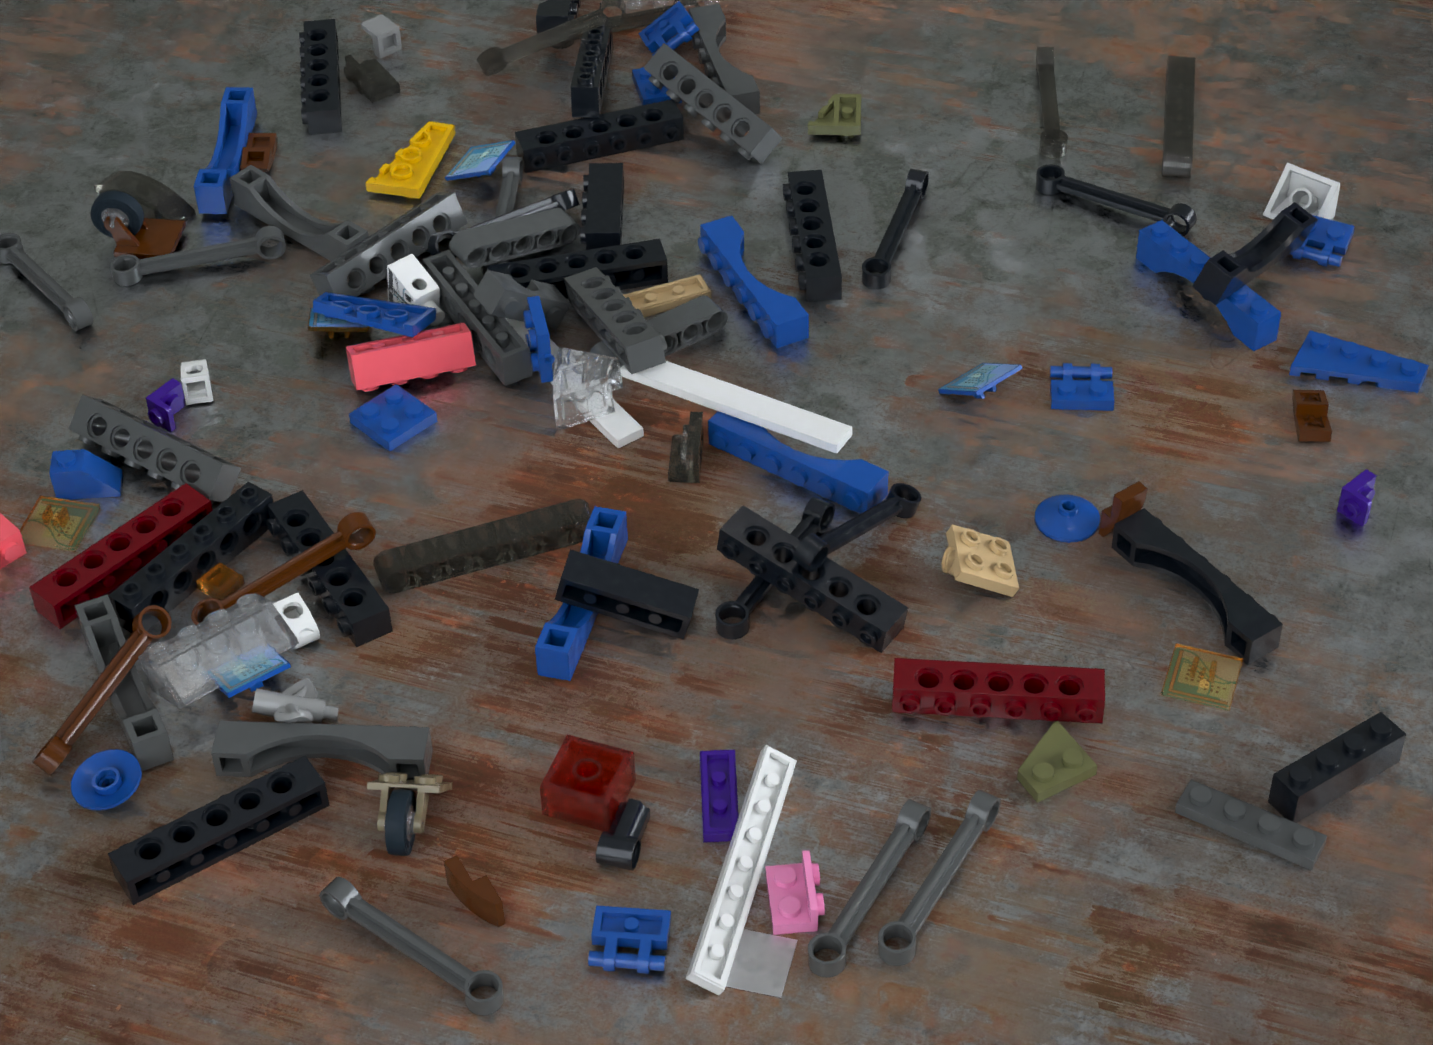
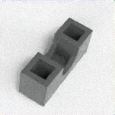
(508, 299)

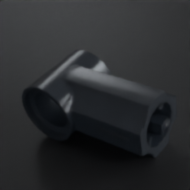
(622, 843)

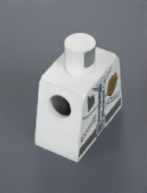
(413, 285)

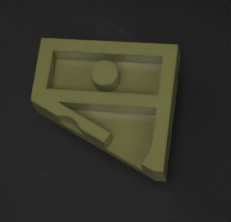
(838, 117)
(1055, 764)

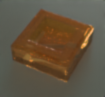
(220, 582)

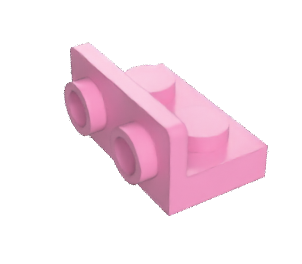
(793, 896)

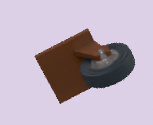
(123, 219)

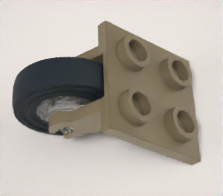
(399, 811)

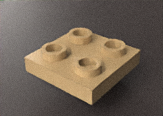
(980, 560)

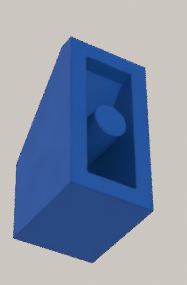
(84, 476)

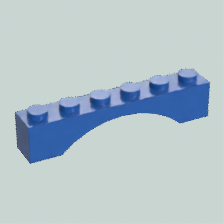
(236, 121)
(1246, 312)
(777, 314)
(847, 482)
(567, 632)

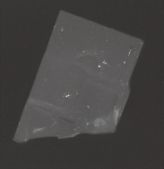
(584, 386)

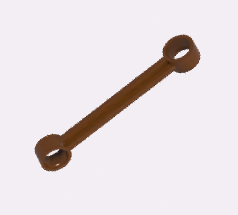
(298, 565)
(62, 741)

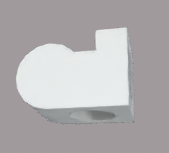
(196, 382)
(299, 619)

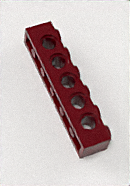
(117, 555)
(998, 690)

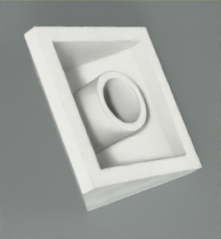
(1307, 189)

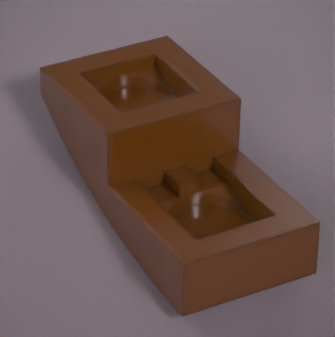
(259, 151)
(1311, 416)
(1124, 504)
(476, 895)

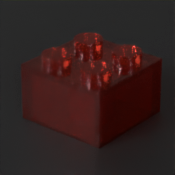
(587, 783)

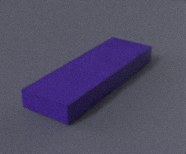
(718, 795)

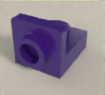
(165, 403)
(1357, 497)

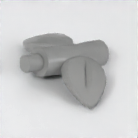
(294, 705)

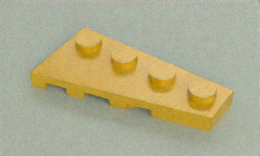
(415, 164)

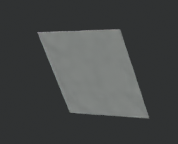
(762, 963)

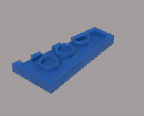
(379, 314)
(1345, 359)

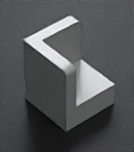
(384, 35)

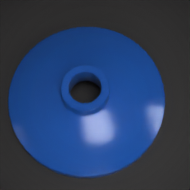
(1067, 518)
(106, 779)

